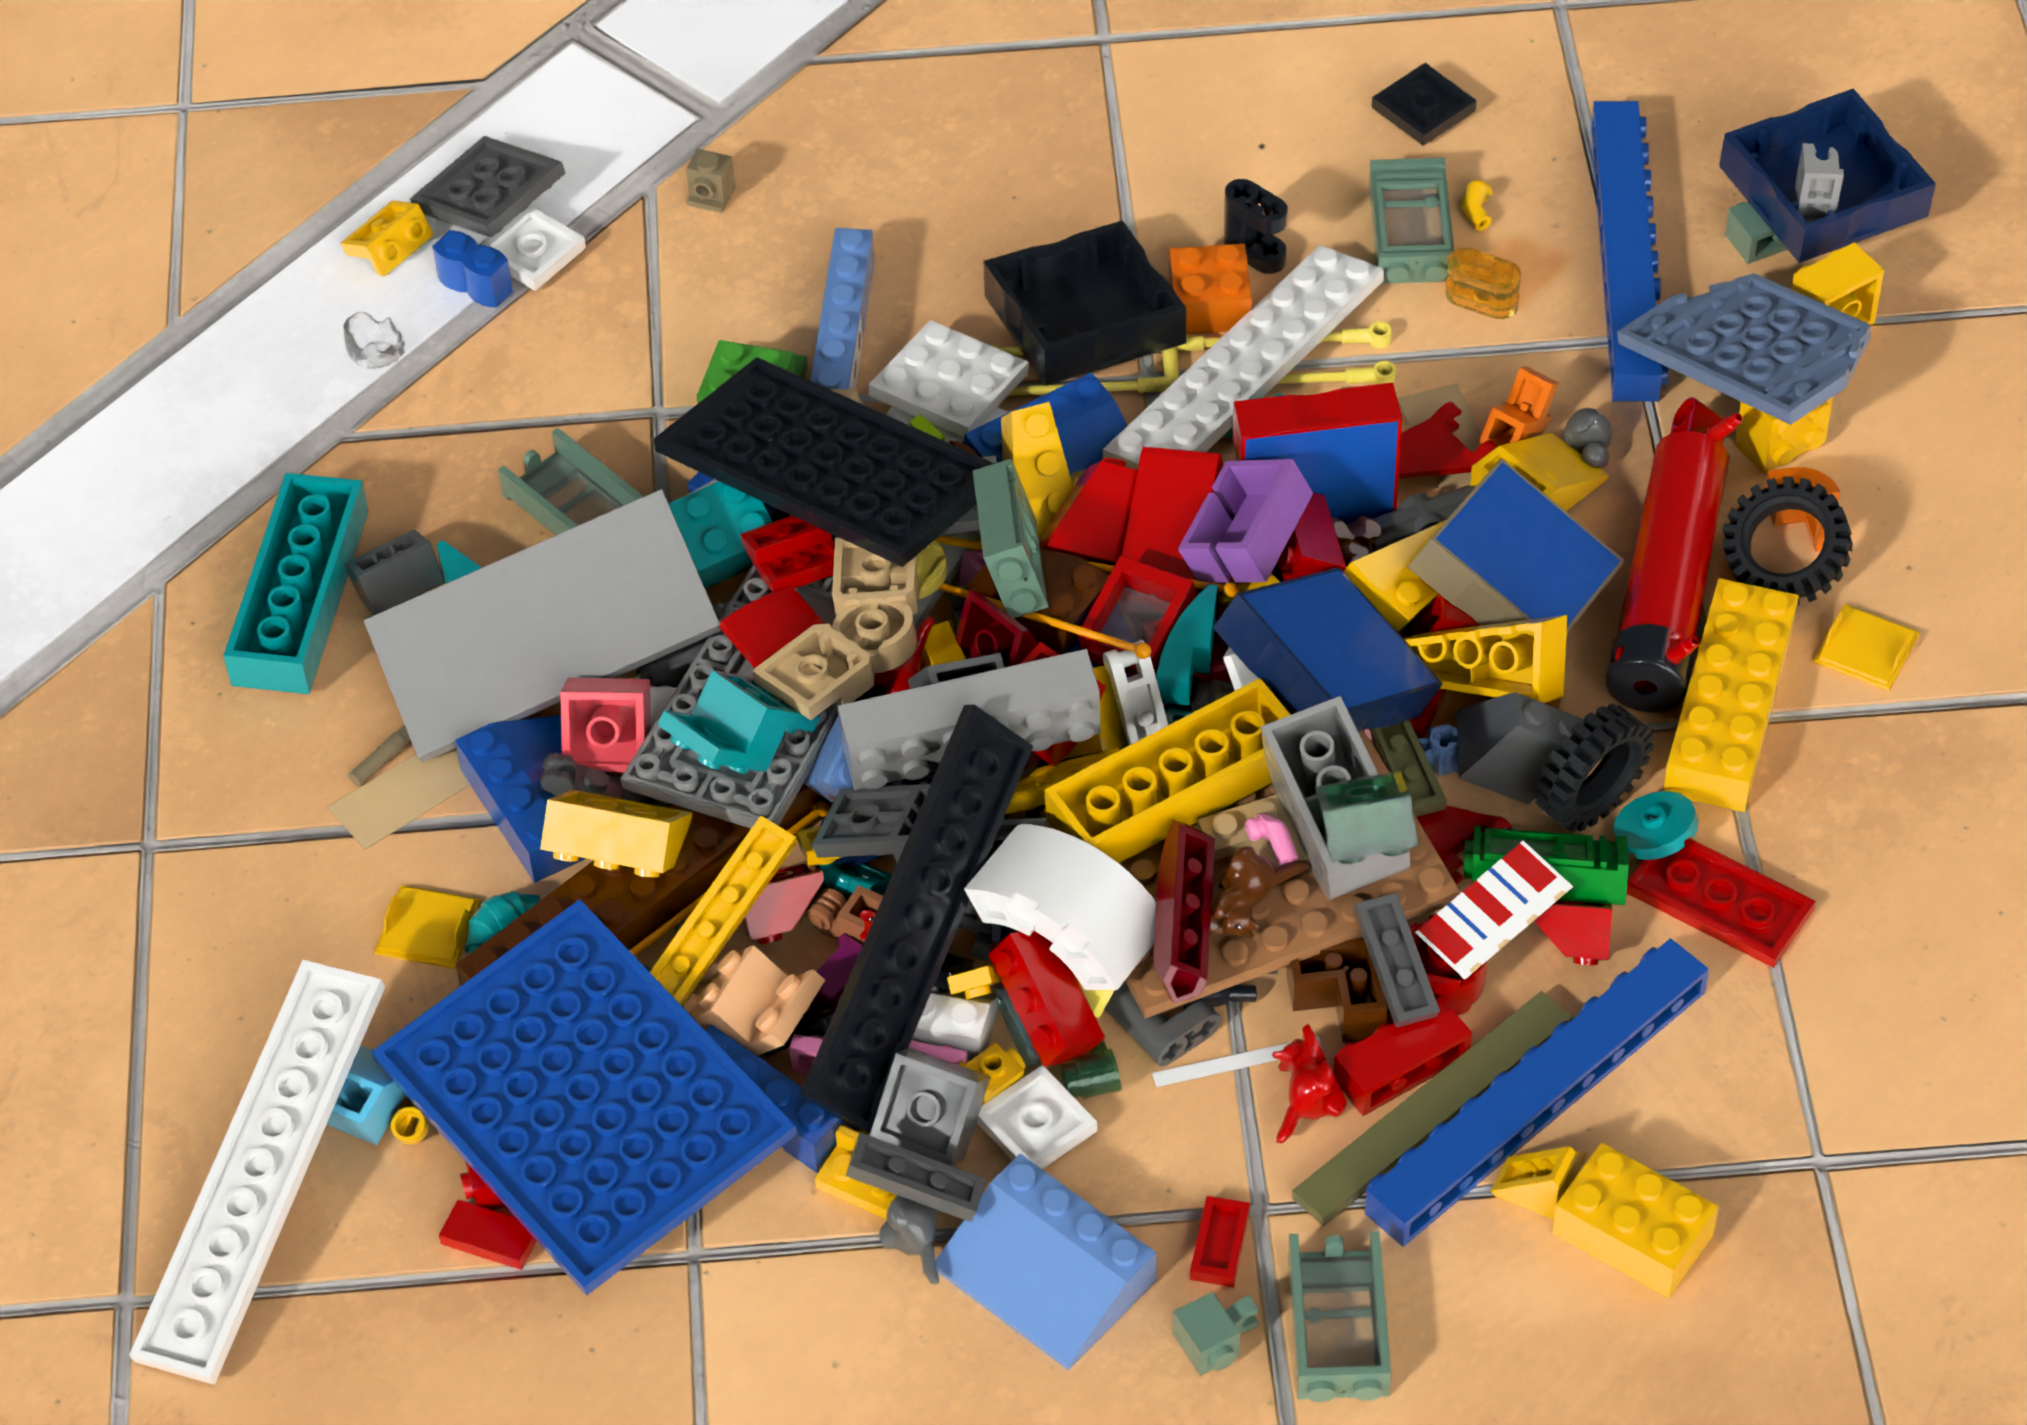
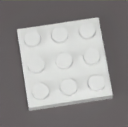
(948, 378)

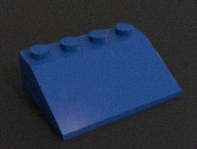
(1083, 416)
(505, 772)

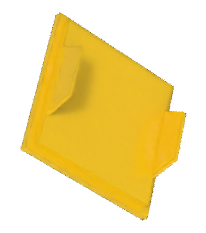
(1866, 647)
(426, 926)

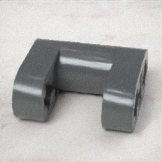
(1159, 1037)

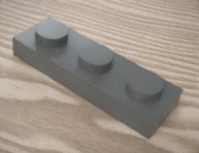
(1396, 960)
(915, 1177)

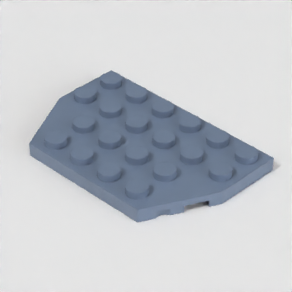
(1754, 344)

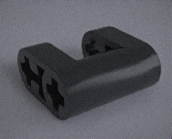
(1255, 224)

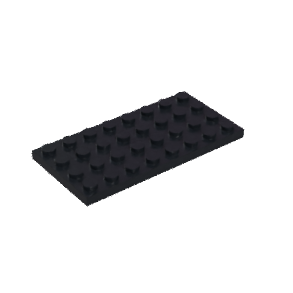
(826, 460)

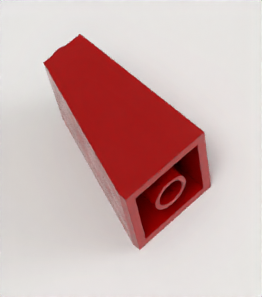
(1164, 504)

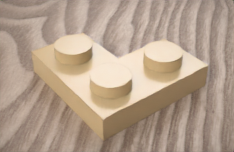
(1230, 831)

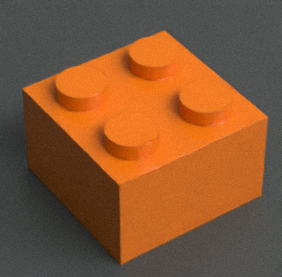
(1211, 285)

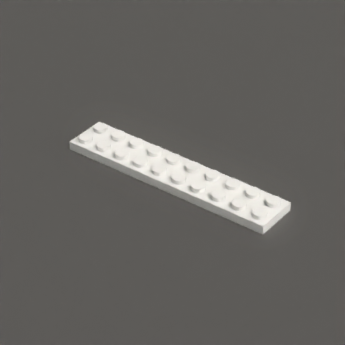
(1251, 356)
(257, 1172)

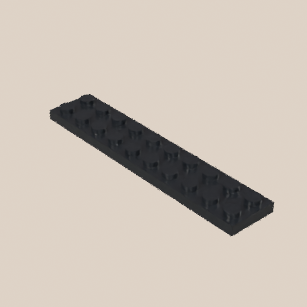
(917, 918)

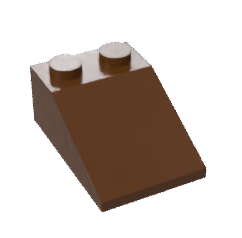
(1070, 592)

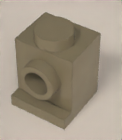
(710, 180)

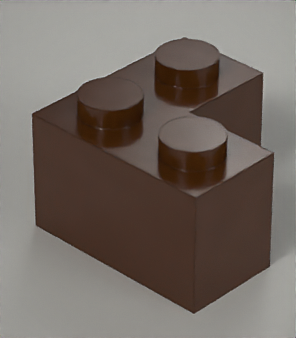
(1340, 979)

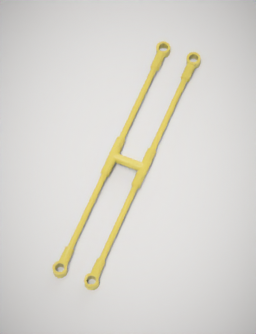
(1377, 335)

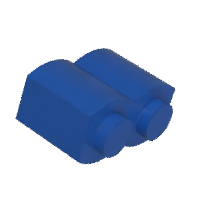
(472, 268)

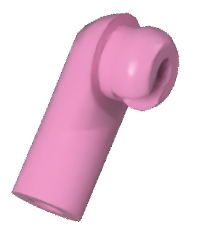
(1276, 833)

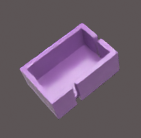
(1245, 521)

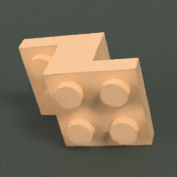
(752, 999)

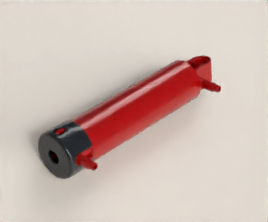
(1671, 562)

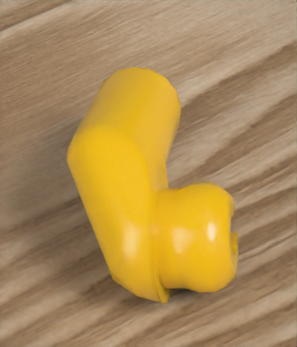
(1472, 203)

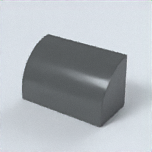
(395, 572)

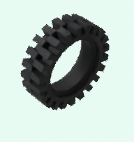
(1778, 498)
(1607, 735)

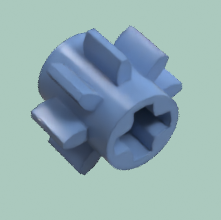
(1442, 749)

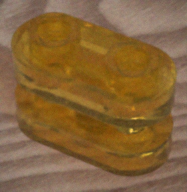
(1483, 283)

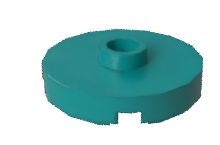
(1657, 824)

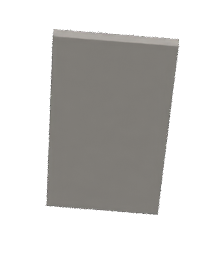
(553, 612)
(677, 776)

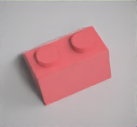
(604, 721)

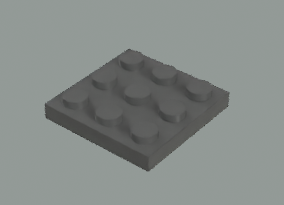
(488, 186)

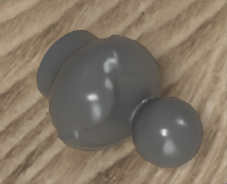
(1590, 436)

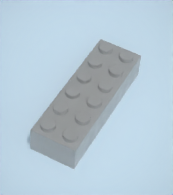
(909, 729)

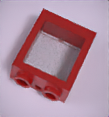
(1137, 606)

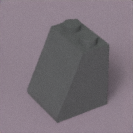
(1508, 742)

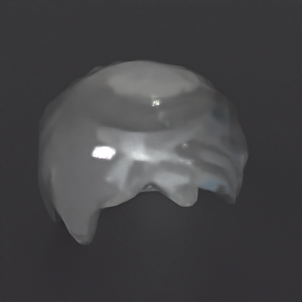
(372, 342)

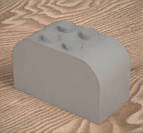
(1317, 750)

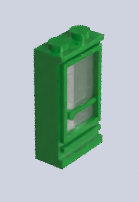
(1591, 866)

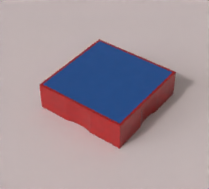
(1339, 440)

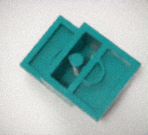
(734, 724)

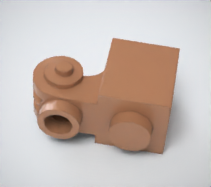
(837, 916)

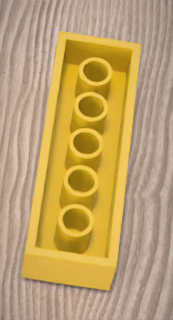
(1731, 694)
(1169, 775)

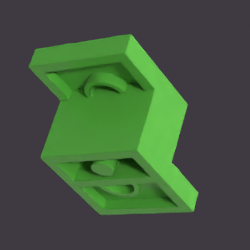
(732, 357)

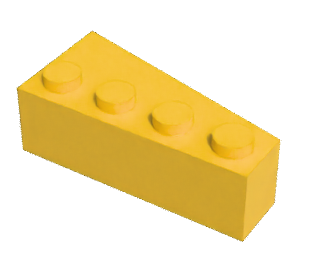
(1039, 459)
(1389, 581)
(1499, 658)

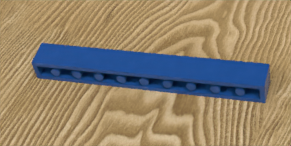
(1626, 242)
(1534, 1091)

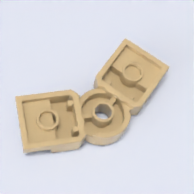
(868, 636)

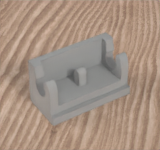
(1817, 183)

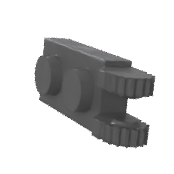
(563, 775)

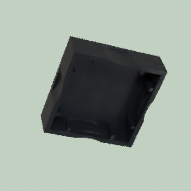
(1084, 302)

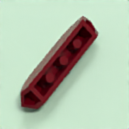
(1184, 911)

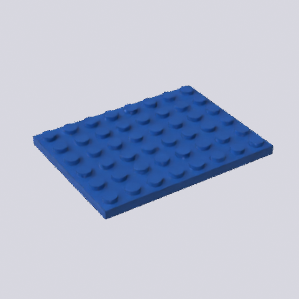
(584, 1095)

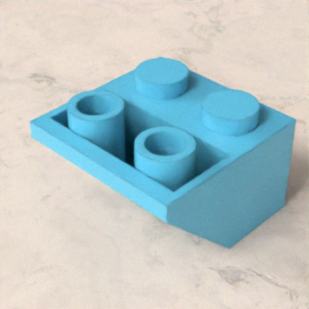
(366, 1100)

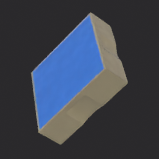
(1515, 555)

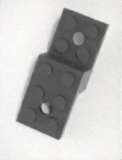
(881, 820)

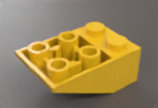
(1548, 465)

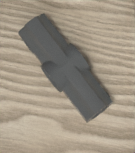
(1418, 514)

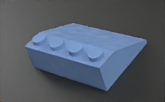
(1047, 1262)

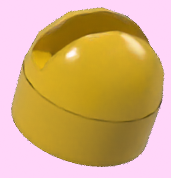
(403, 1124)

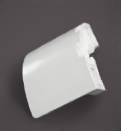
(1072, 897)

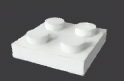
(536, 246)
(1036, 1119)

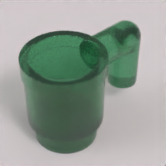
(1092, 1073)

